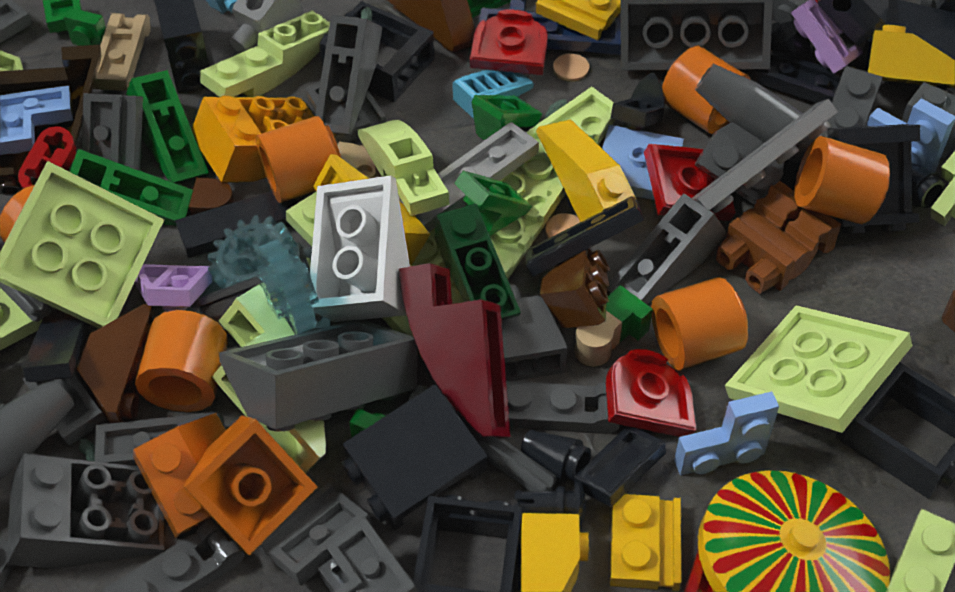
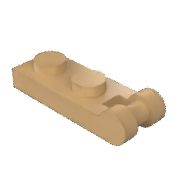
(121, 50)

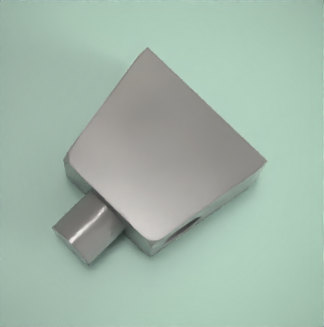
(258, 16)

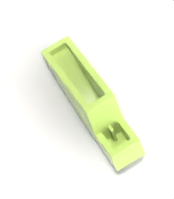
(253, 322)

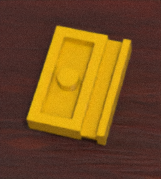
(583, 16)
(646, 542)

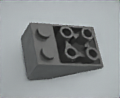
(80, 513)

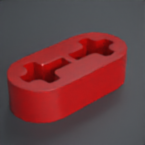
(41, 153)

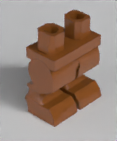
(771, 250)

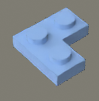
(28, 109)
(934, 131)
(740, 438)

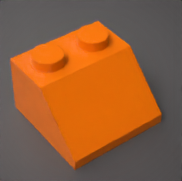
(168, 464)
(248, 483)

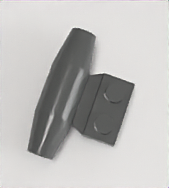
(753, 118)
(30, 421)

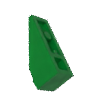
(167, 128)
(137, 187)

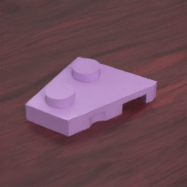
(824, 34)
(172, 285)

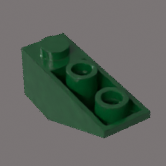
(473, 259)

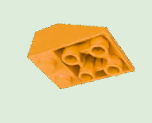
(228, 131)

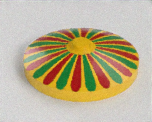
(789, 537)

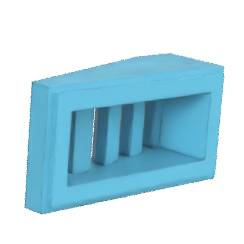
(479, 82)

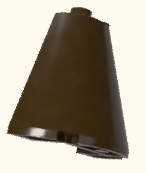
(78, 73)

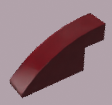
(459, 347)

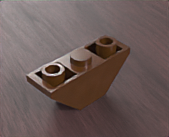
(446, 18)
(578, 290)
(113, 361)

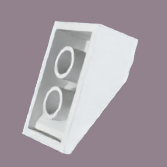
(358, 250)

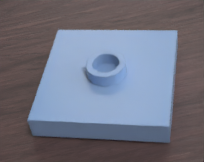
(628, 149)

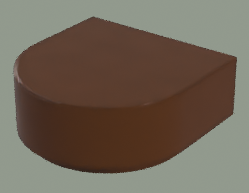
(209, 194)

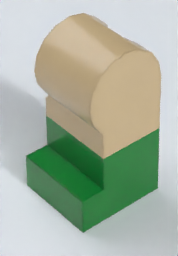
(624, 316)

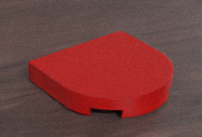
(510, 43)
(649, 394)

